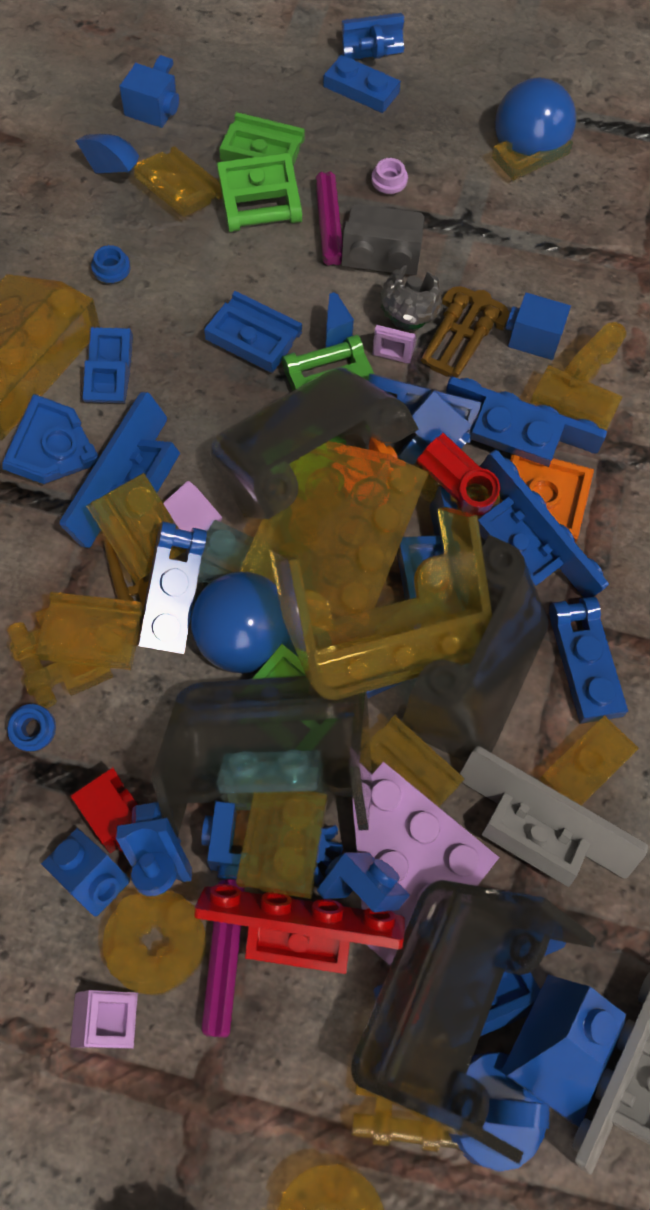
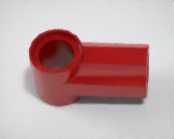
(457, 471)

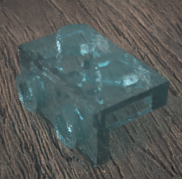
(269, 772)

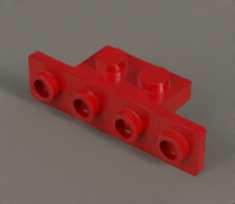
(299, 930)

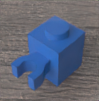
(150, 92)
(433, 418)

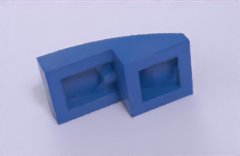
(108, 365)

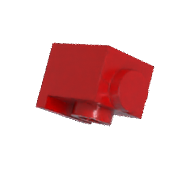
(105, 807)

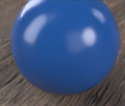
(536, 116)
(239, 622)

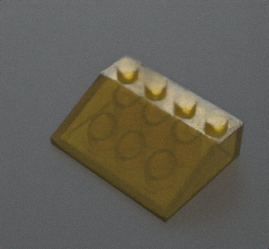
(40, 336)
(342, 523)

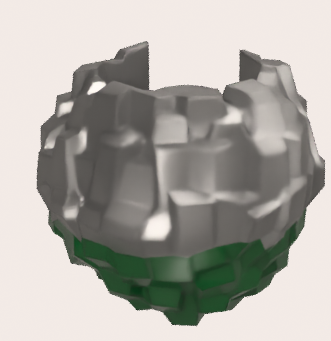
(411, 304)

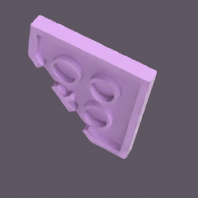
(417, 842)

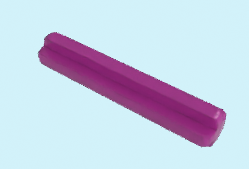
(329, 218)
(221, 977)

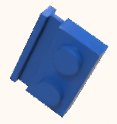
(253, 331)

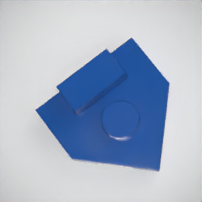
(49, 443)

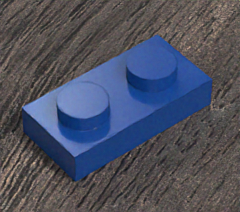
(361, 83)

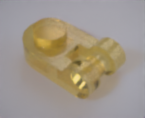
(597, 351)

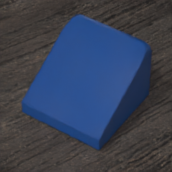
(338, 321)

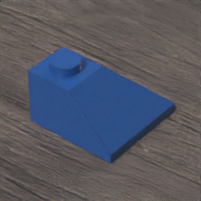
(565, 1046)

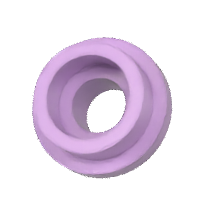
(389, 176)

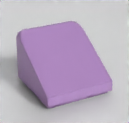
(393, 344)
(191, 508)
(104, 1019)

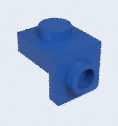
(219, 835)
(86, 872)
(366, 876)

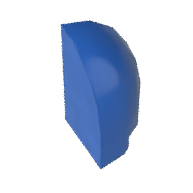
(108, 153)

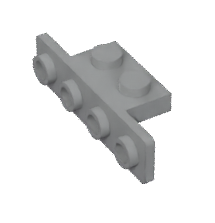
(545, 824)
(622, 1092)

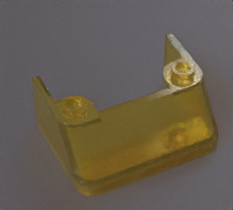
(397, 639)

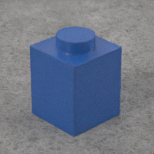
(537, 325)

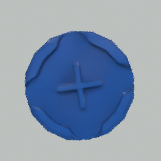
(512, 1114)

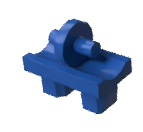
(373, 36)
(153, 851)

